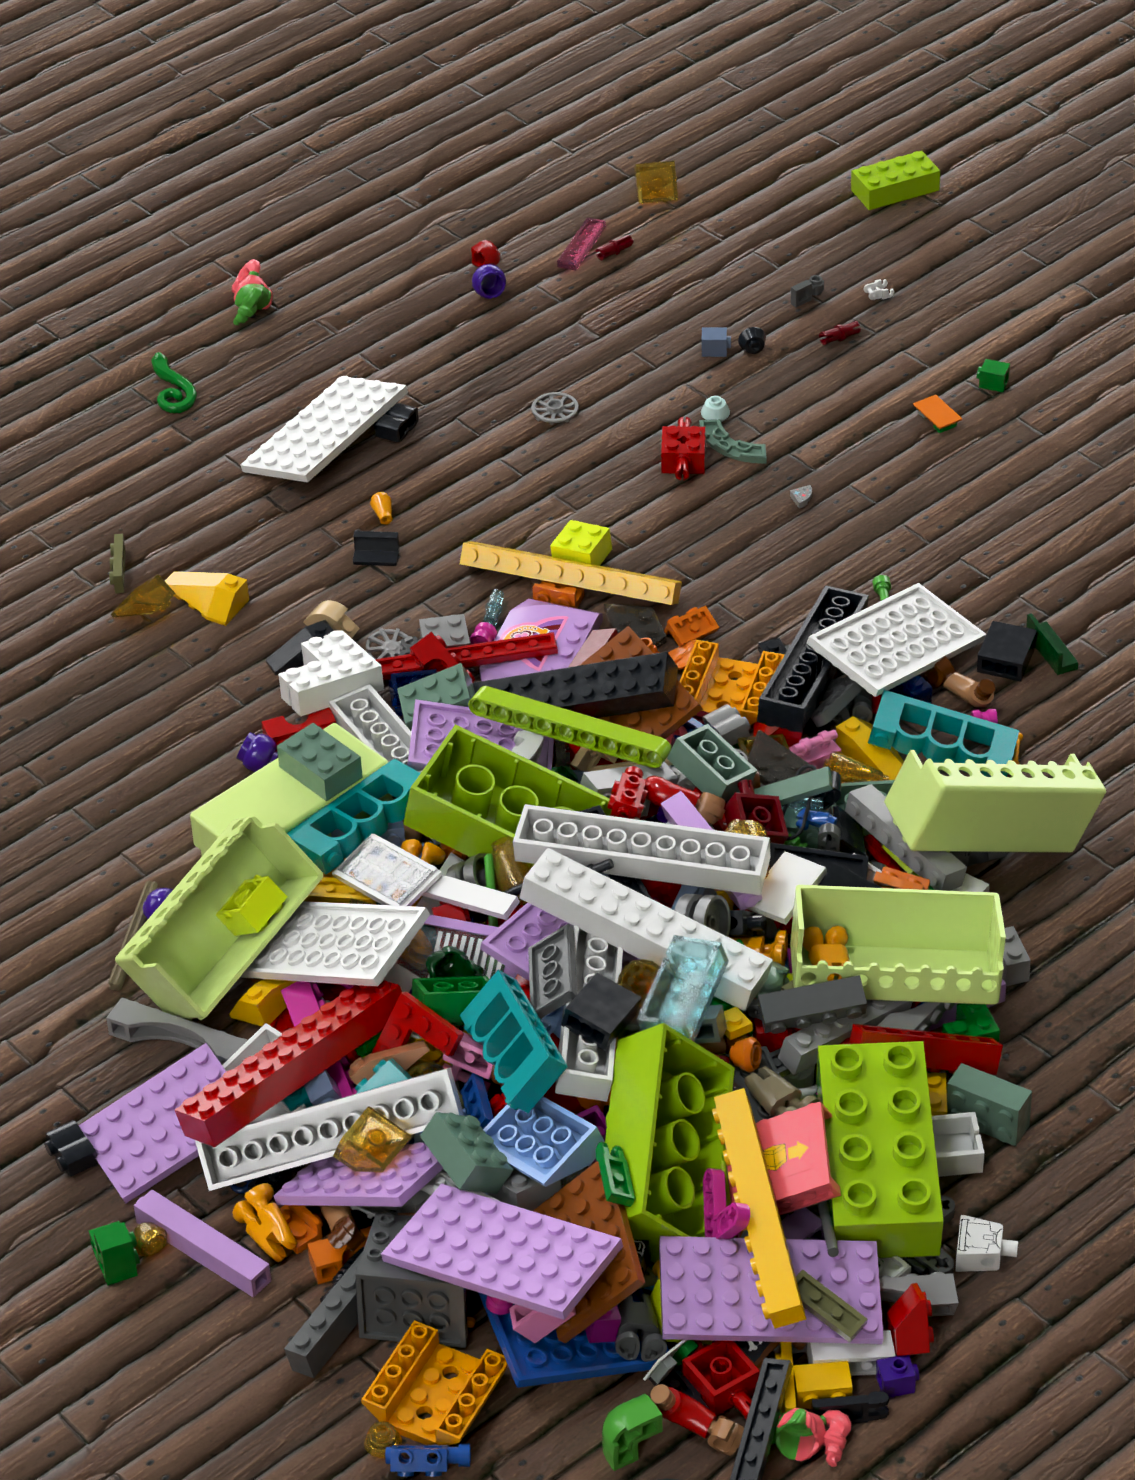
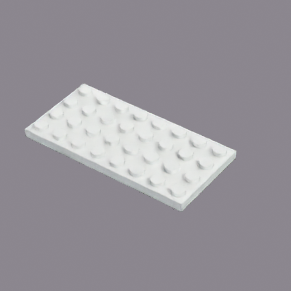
(324, 429)
(896, 639)
(338, 943)

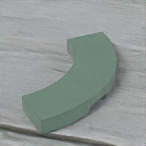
(739, 450)

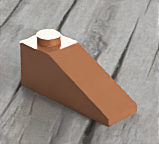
(403, 1055)

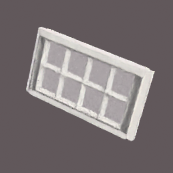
(386, 873)

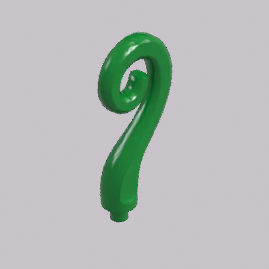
(163, 371)

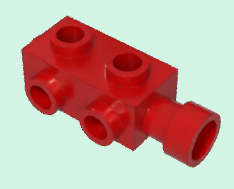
(628, 794)

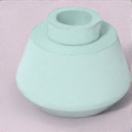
(715, 408)

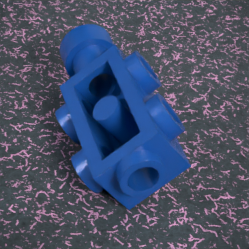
(422, 1461)

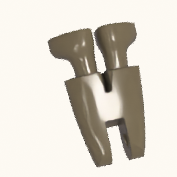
(775, 1092)

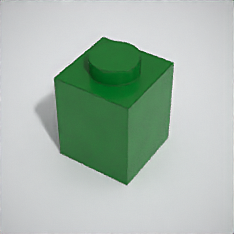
(993, 375)

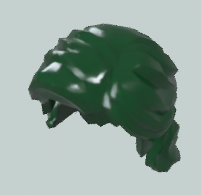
(451, 963)

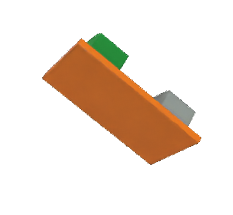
(938, 413)

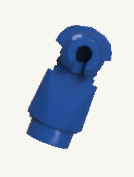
(815, 818)

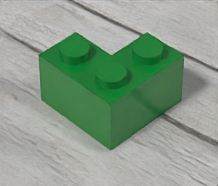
(973, 1021)
(115, 1251)

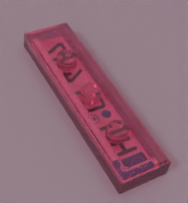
(581, 244)

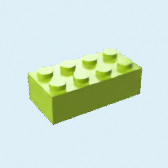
(895, 180)

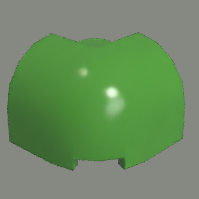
(627, 1427)

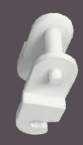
(876, 290)

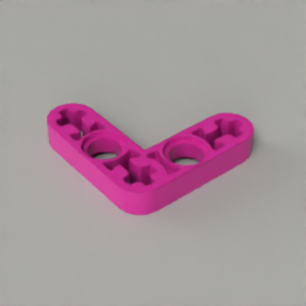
(718, 1219)

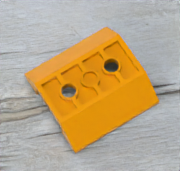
(710, 682)
(415, 1384)

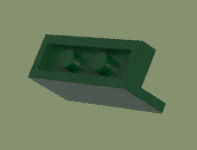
(1052, 647)

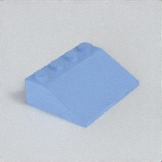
(544, 1142)

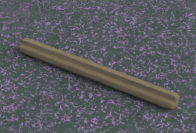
(118, 974)

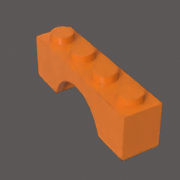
(329, 1260)

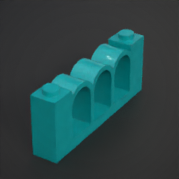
(888, 733)
(330, 851)
(513, 1041)

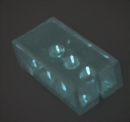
(684, 997)

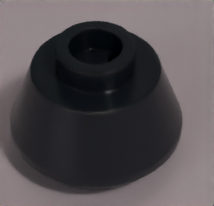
(752, 340)

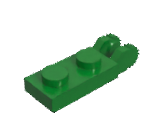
(615, 1175)

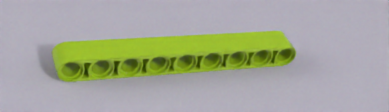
(570, 727)

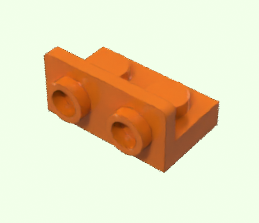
(558, 593)
(693, 625)
(900, 880)
(303, 1225)

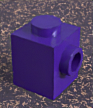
(896, 1375)

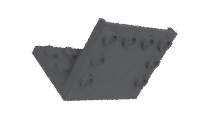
(395, 1297)

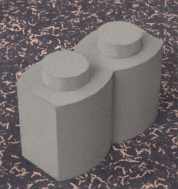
(728, 723)

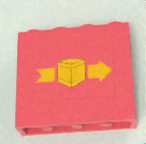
(797, 1158)

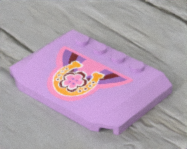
(538, 617)

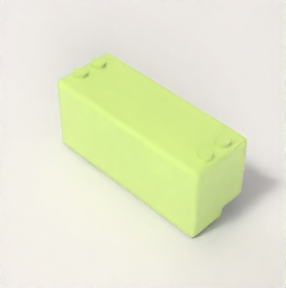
(275, 796)
(995, 810)
(906, 942)
(183, 950)

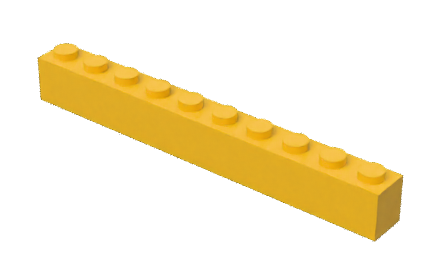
(571, 573)
(764, 1228)

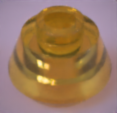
(149, 1238)
(381, 1436)

